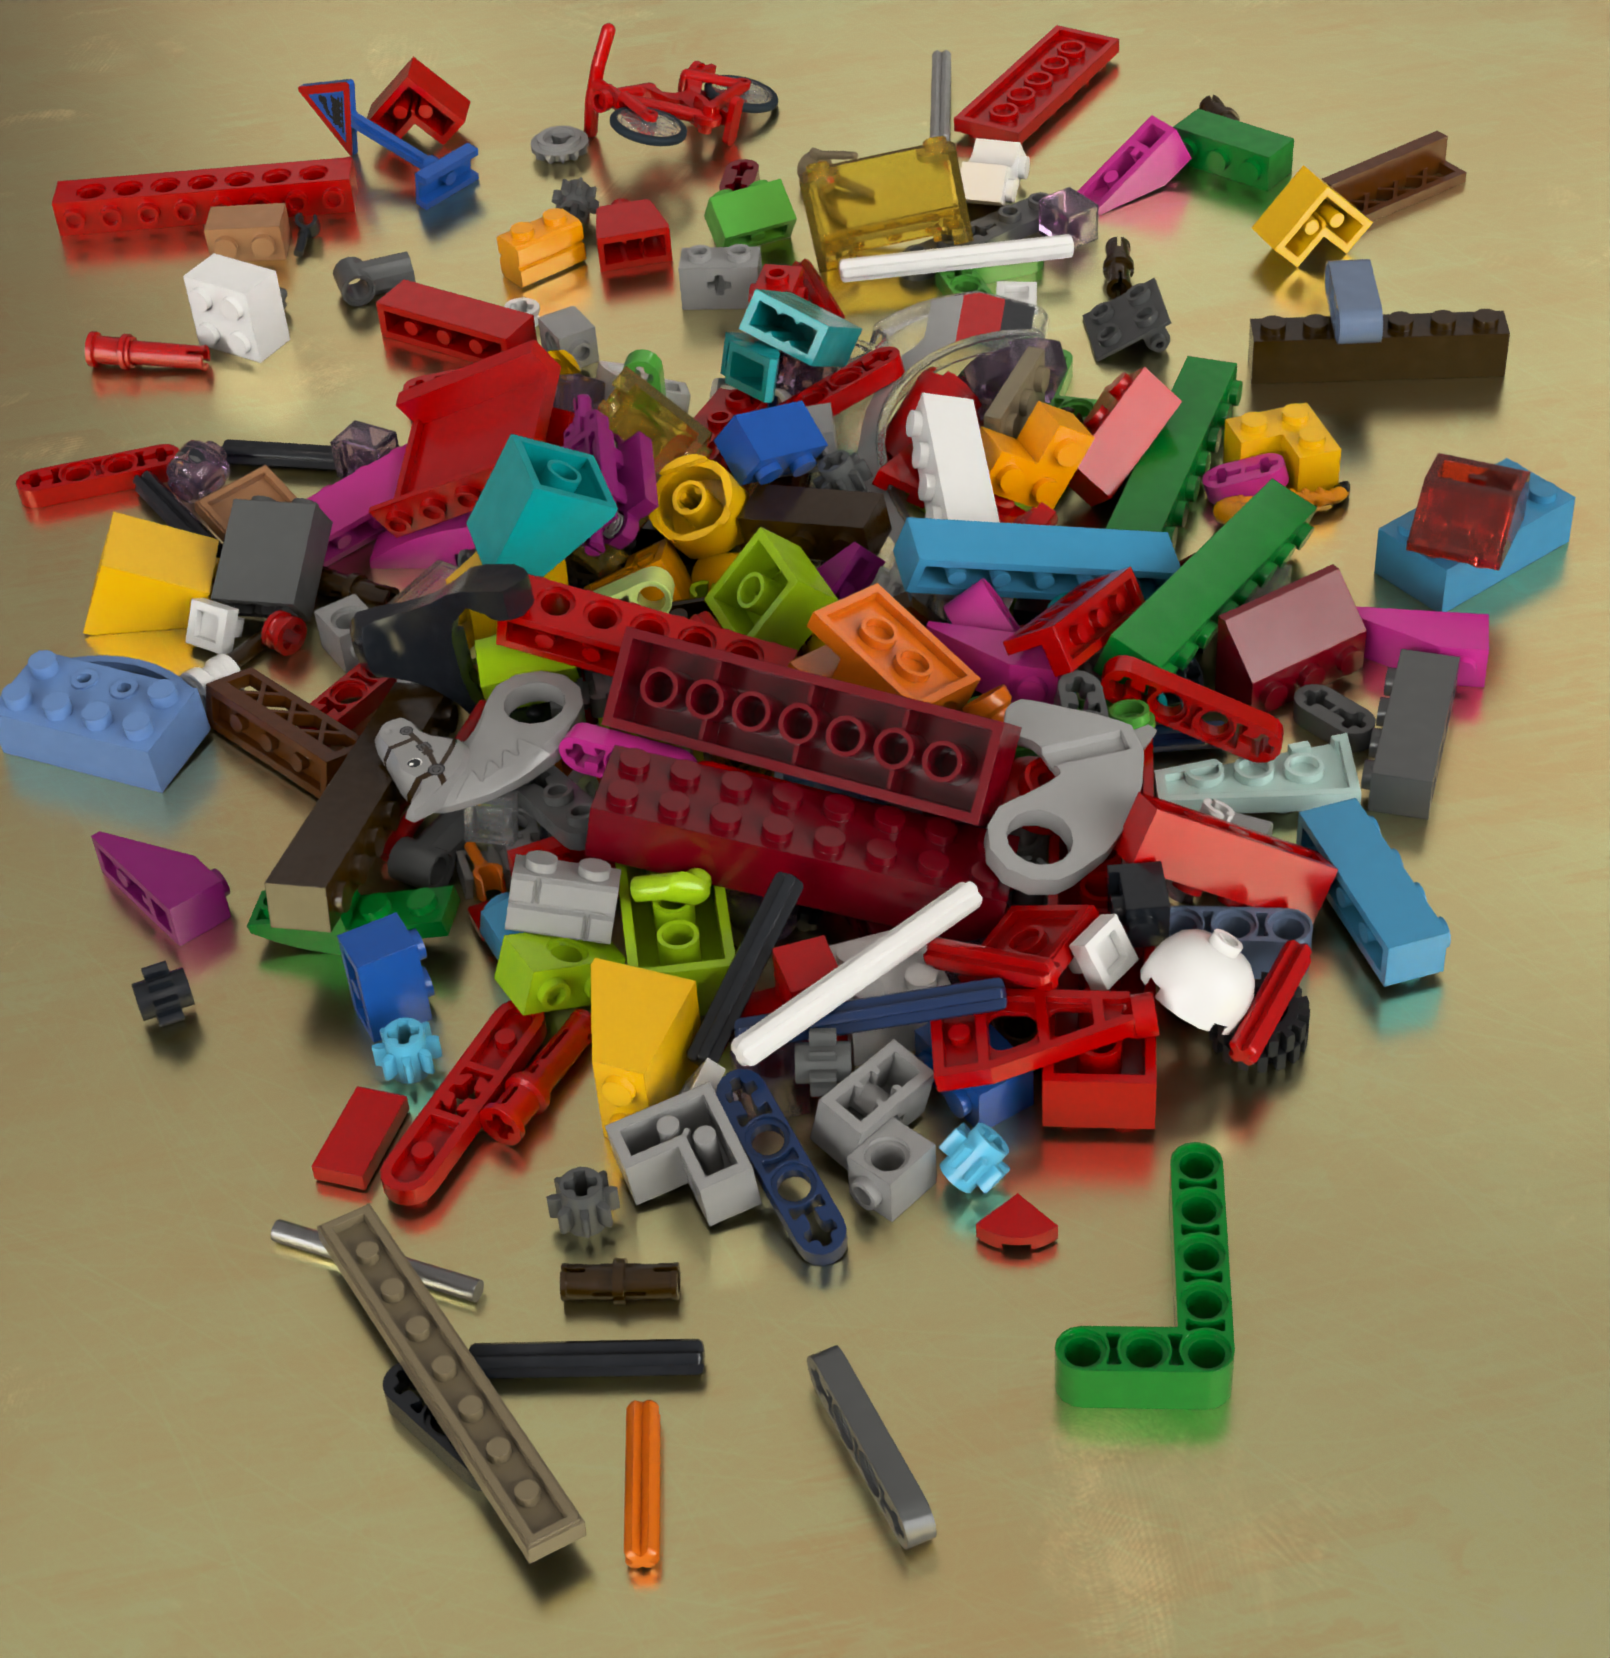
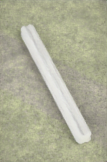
(956, 258)
(855, 974)

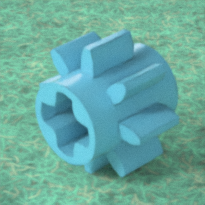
(407, 1050)
(974, 1158)

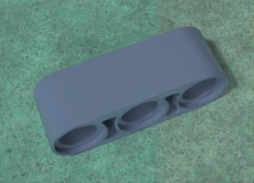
(1353, 301)
(1257, 928)

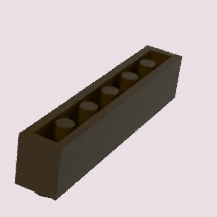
(1411, 348)

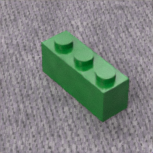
(1236, 149)

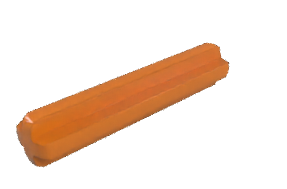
(642, 1485)

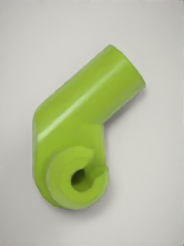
(678, 887)

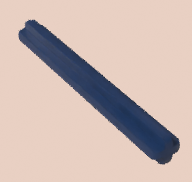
(904, 1008)

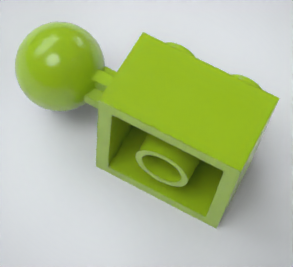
(770, 591)

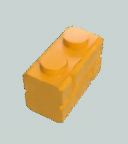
(541, 247)

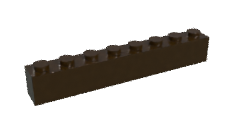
(350, 820)

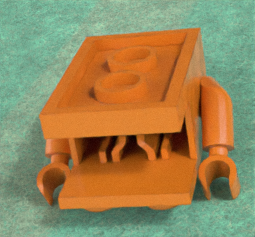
(886, 649)

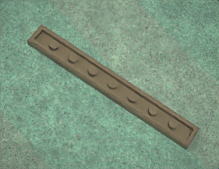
(453, 1385)

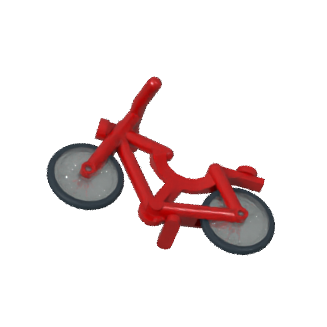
(655, 116)

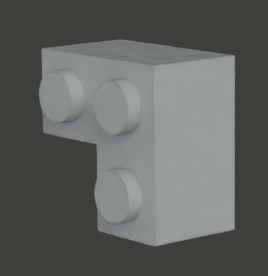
(683, 1144)

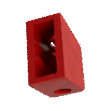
(631, 235)

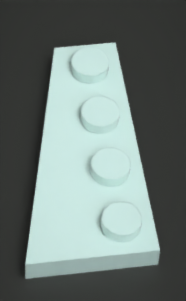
(1291, 782)

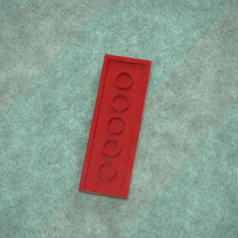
(1036, 85)

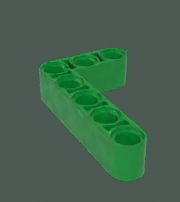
(1179, 1364)

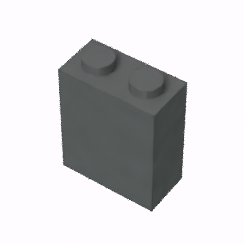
(272, 557)

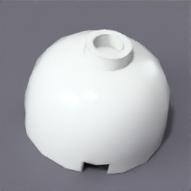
(1202, 978)

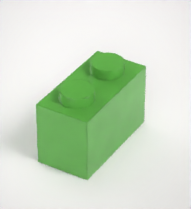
(750, 214)

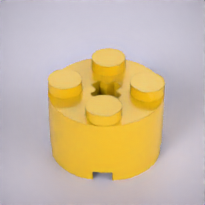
(699, 506)

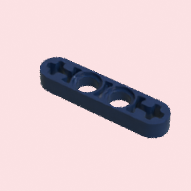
(784, 1164)

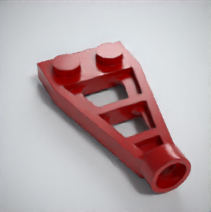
(963, 1043)

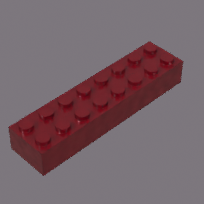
(812, 727)
(747, 828)

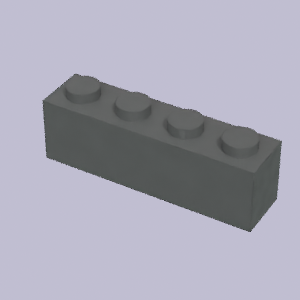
(1411, 734)

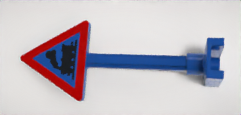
(438, 176)

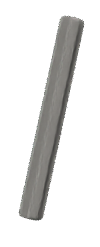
(940, 94)

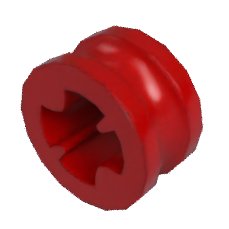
(284, 632)

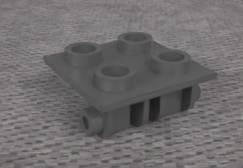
(1128, 319)

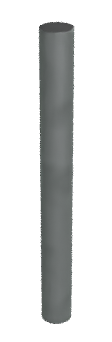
(432, 1276)

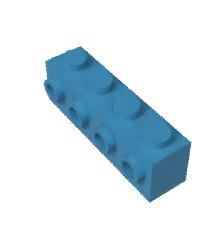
(1375, 893)

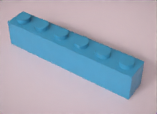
(1025, 558)

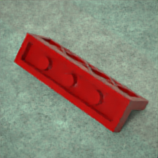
(1080, 621)

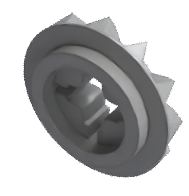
(559, 144)

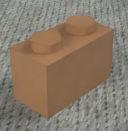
(249, 232)

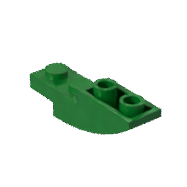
(424, 908)

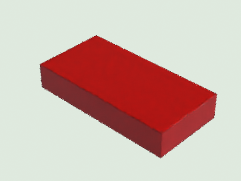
(360, 1137)

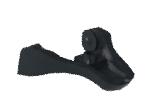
(426, 646)

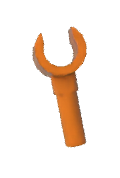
(485, 874)

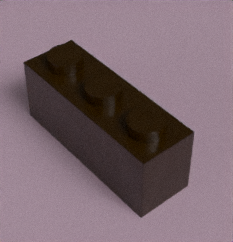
(817, 518)

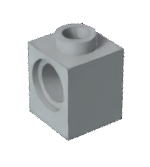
(570, 332)
(334, 629)
(891, 1169)

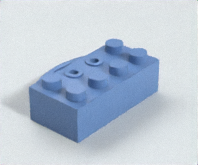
(103, 717)

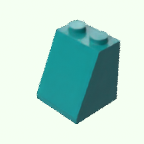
(539, 505)

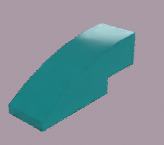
(750, 365)

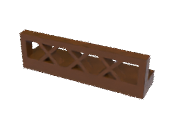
(1391, 171)
(273, 733)

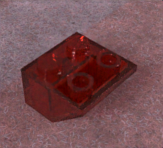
(1469, 511)

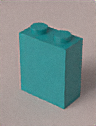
(800, 328)

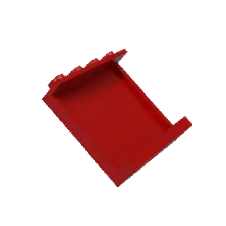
(462, 430)

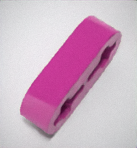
(1244, 476)

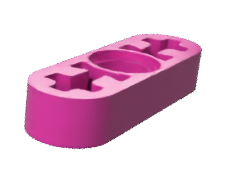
(590, 746)

